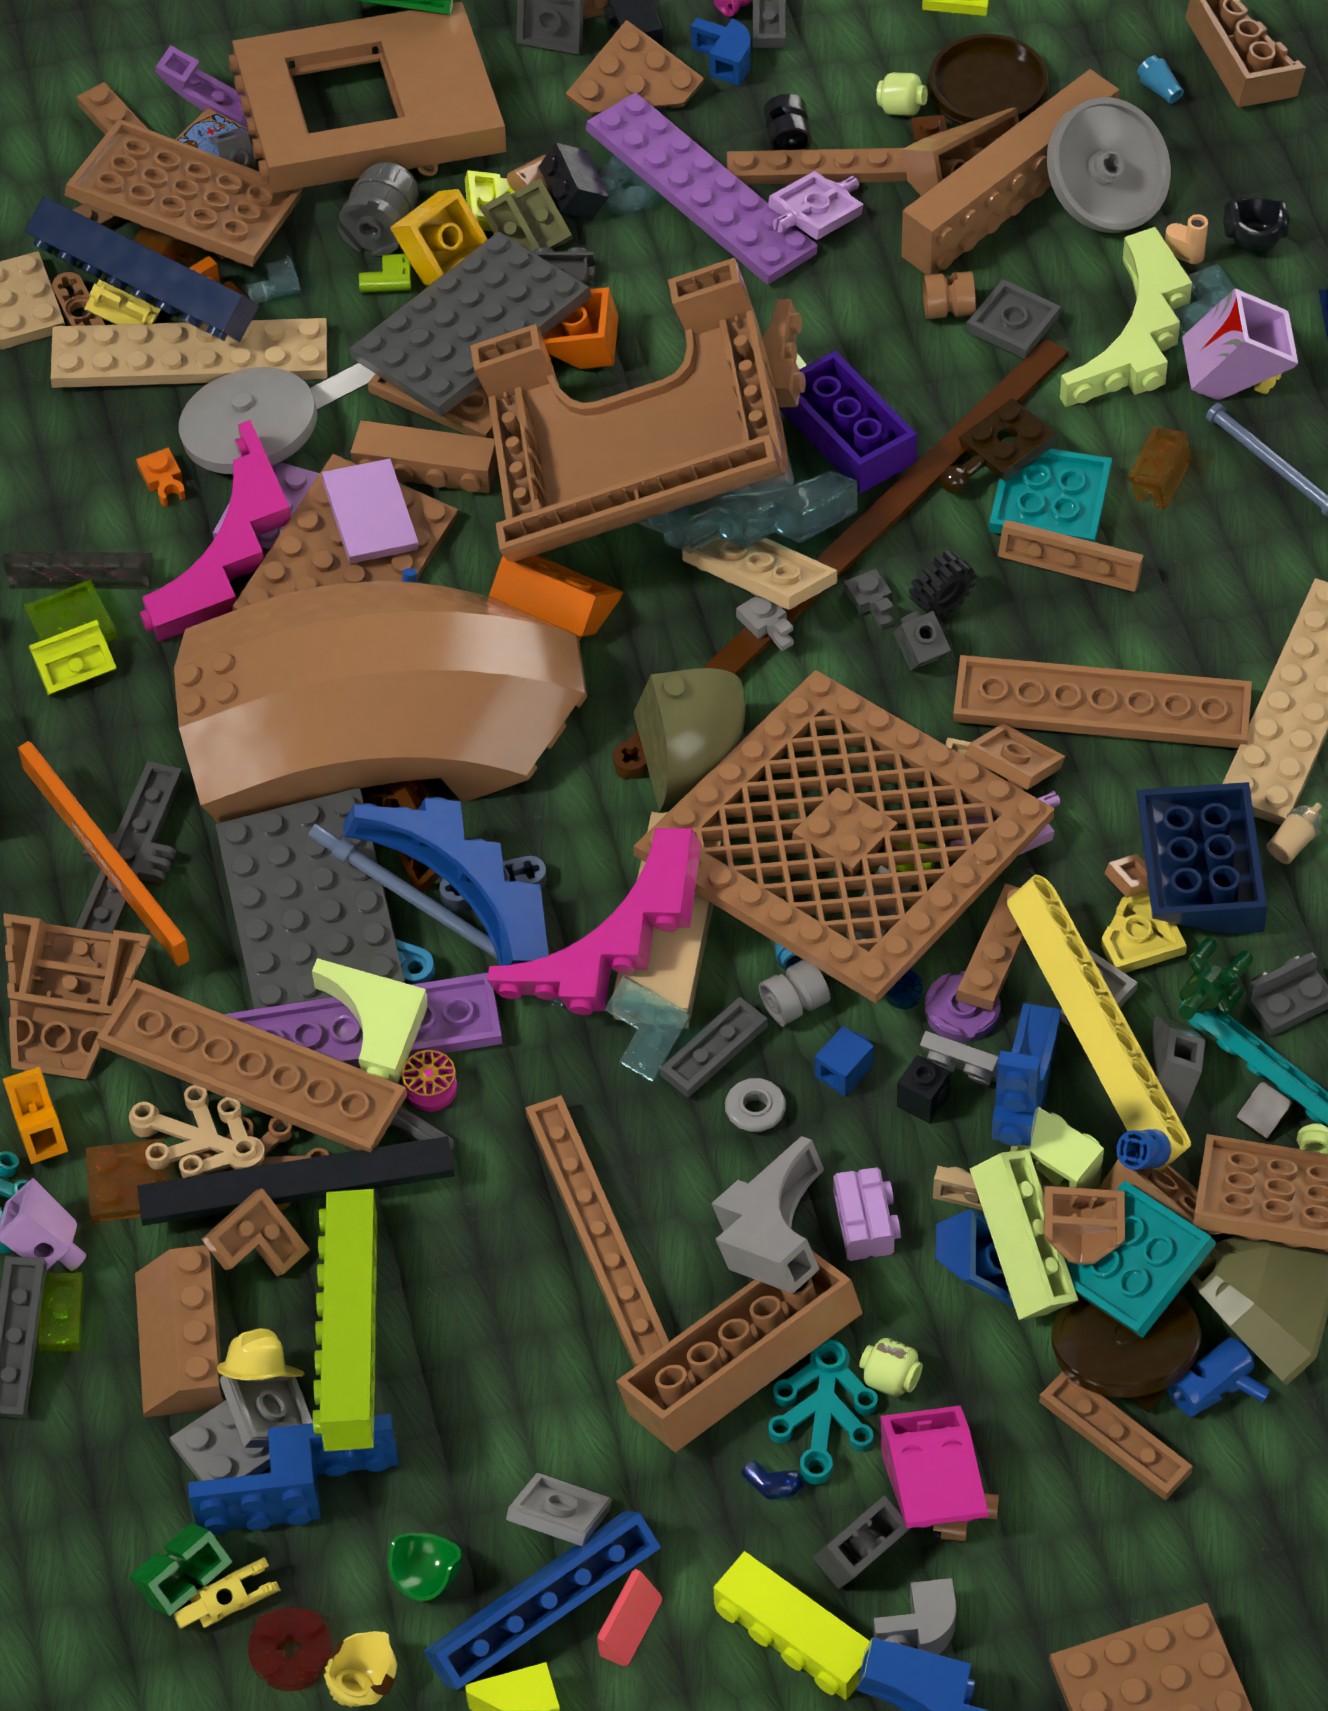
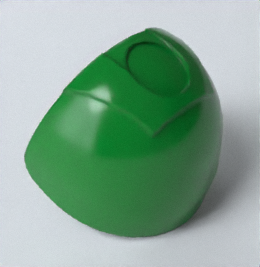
(423, 1564)

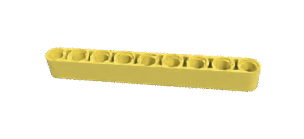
(1094, 1014)

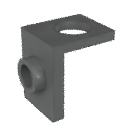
(236, 147)

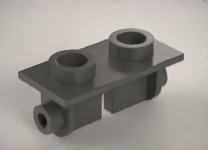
(573, 262)

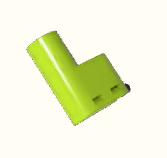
(394, 277)

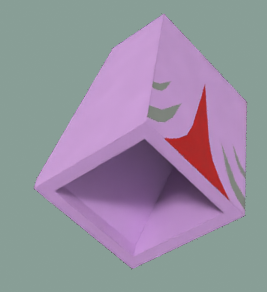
(1238, 345)

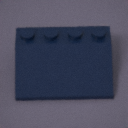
(1203, 857)

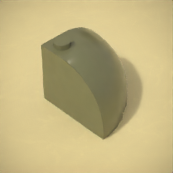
(688, 727)

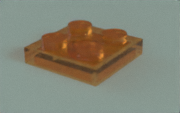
(114, 1178)

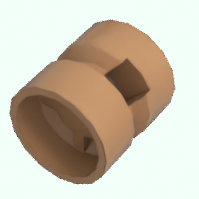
(949, 295)

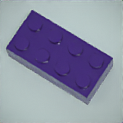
(851, 423)

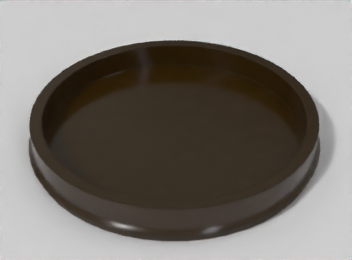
(986, 77)
(1116, 1361)

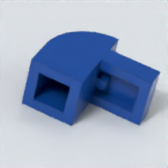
(727, 48)

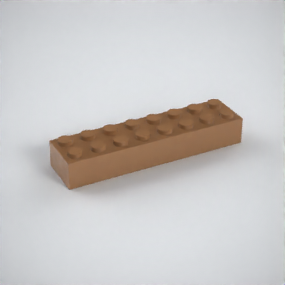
(990, 184)

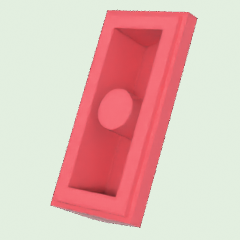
(629, 1619)

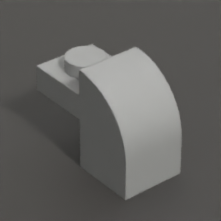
(931, 1620)

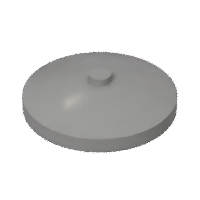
(1108, 165)
(269, 397)

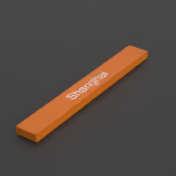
(104, 854)

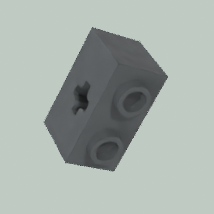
(861, 1542)

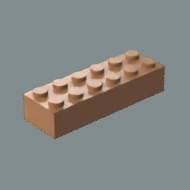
(735, 1353)

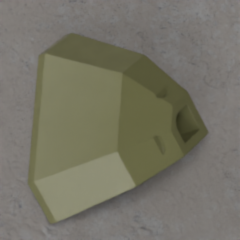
(1269, 1298)

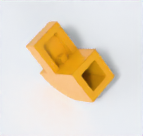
(35, 1115)

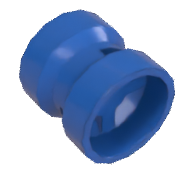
(1143, 1149)

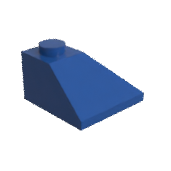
(970, 1253)

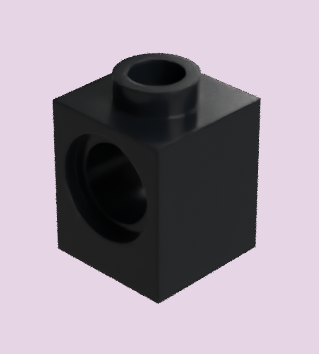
(923, 1089)

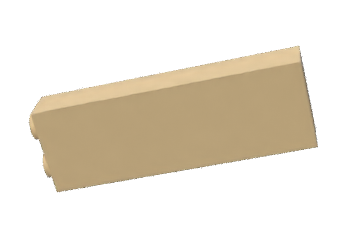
(677, 954)

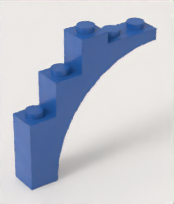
(474, 867)
(1025, 1075)
(915, 1678)

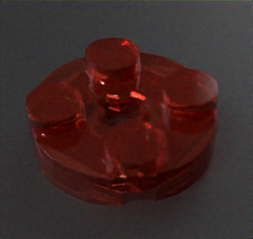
(286, 1625)

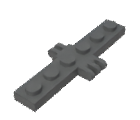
(136, 845)

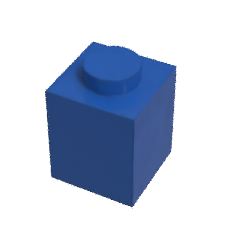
(844, 1060)

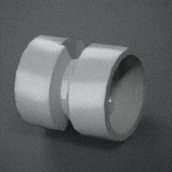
(790, 994)

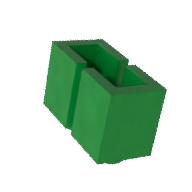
(190, 1554)

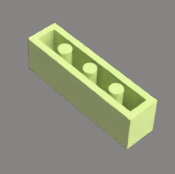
(1015, 1217)

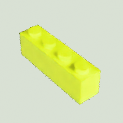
(792, 1625)

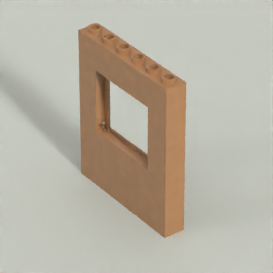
(432, 77)

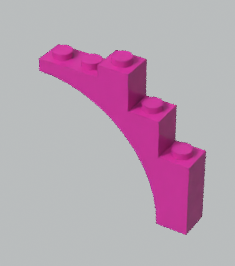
(623, 941)

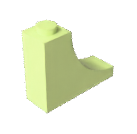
(385, 1010)

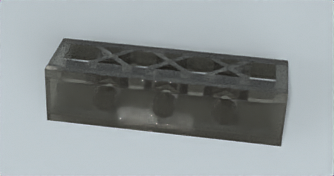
(68, 569)

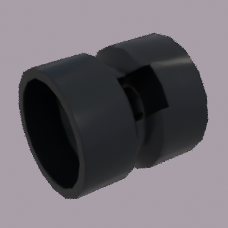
(787, 123)

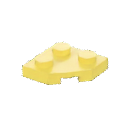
(1137, 939)

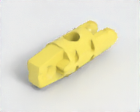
(209, 1610)

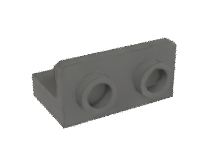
(1288, 994)

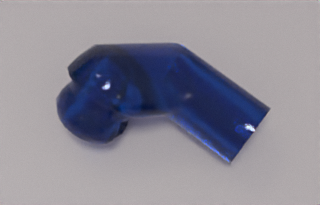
(775, 1484)

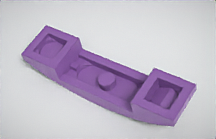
(197, 87)

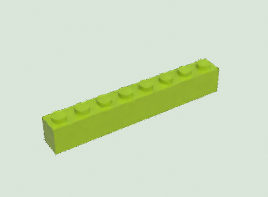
(348, 1321)

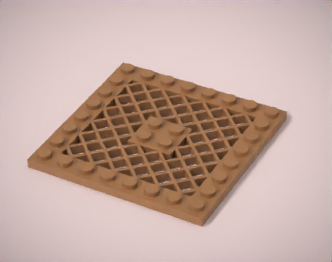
(850, 833)

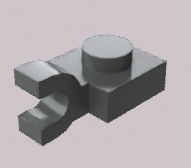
(871, 594)

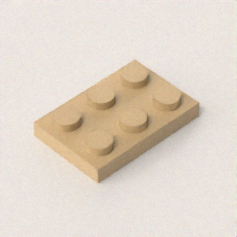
(26, 301)

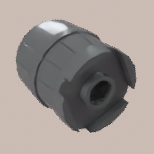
(375, 204)

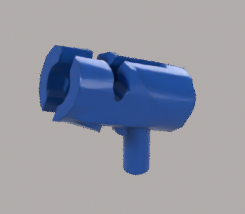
(1217, 1372)

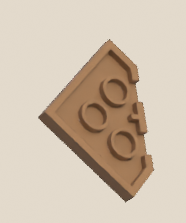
(631, 65)

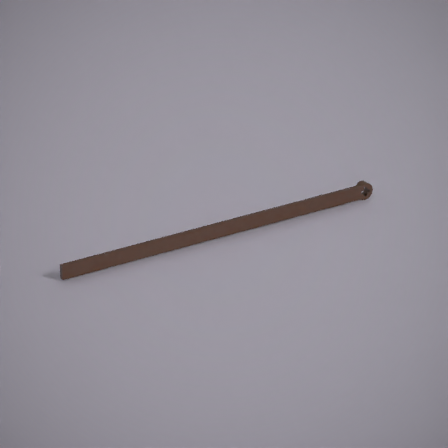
(875, 521)

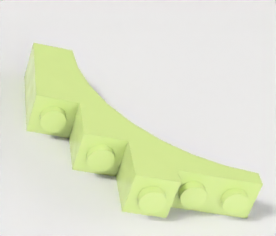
(1136, 354)

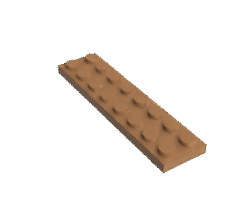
(1102, 701)
(252, 1067)

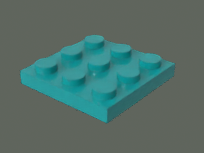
(1055, 493)
(1148, 1269)

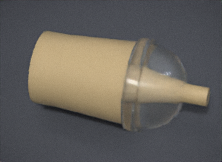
(1295, 833)

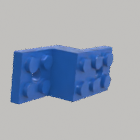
(291, 1488)

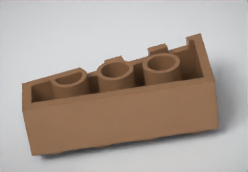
(1243, 54)

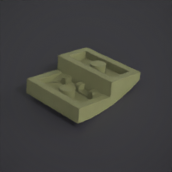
(528, 217)

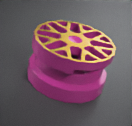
(430, 1082)

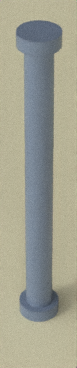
(1218, 415)

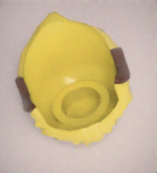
(361, 1669)

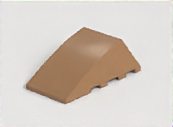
(64, 991)

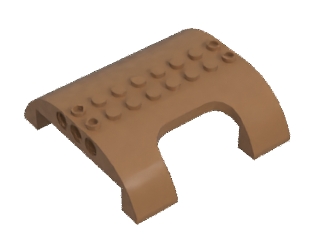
(639, 453)

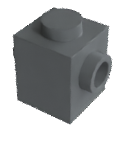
(921, 639)

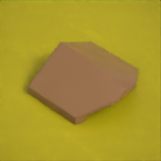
(1084, 1222)

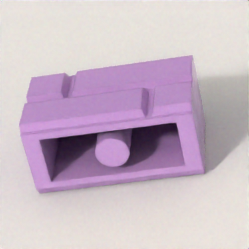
(864, 1213)

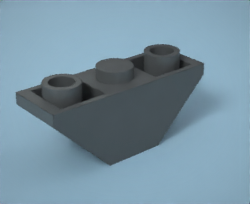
(1176, 1060)

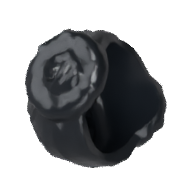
(1256, 222)

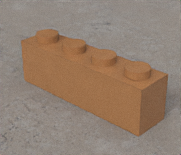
(428, 455)

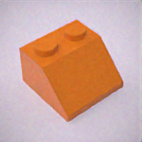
(587, 334)

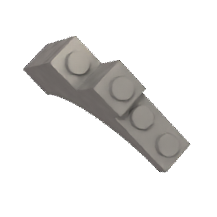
(759, 1220)

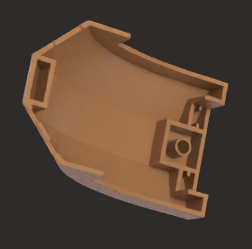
(370, 692)

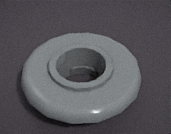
(755, 1090)

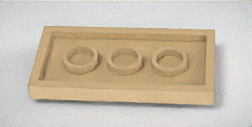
(765, 570)

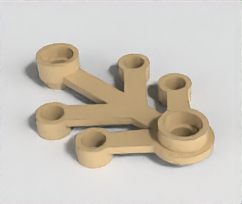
(198, 1139)

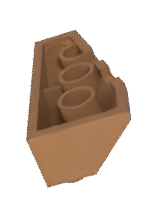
(941, 154)

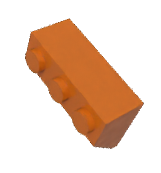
(555, 594)

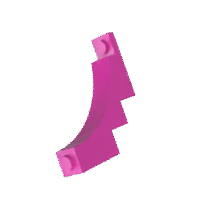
(205, 588)

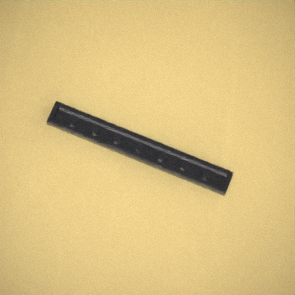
(296, 1180)

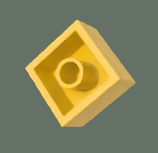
(438, 234)

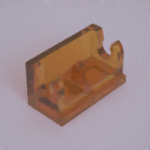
(1160, 465)

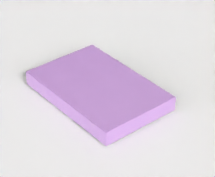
(369, 511)

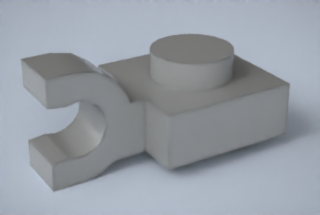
(765, 618)

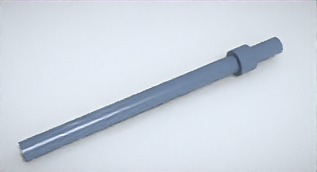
(345, 850)

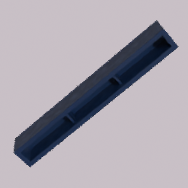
(142, 269)

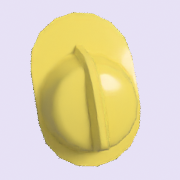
(256, 1357)

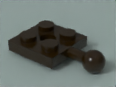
(1004, 457)

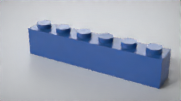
(541, 1600)

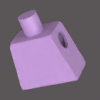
(40, 1227)

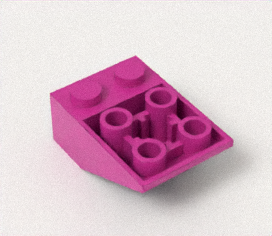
(932, 1466)

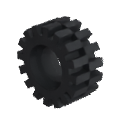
(942, 584)

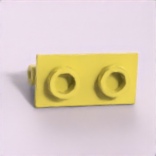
(119, 306)

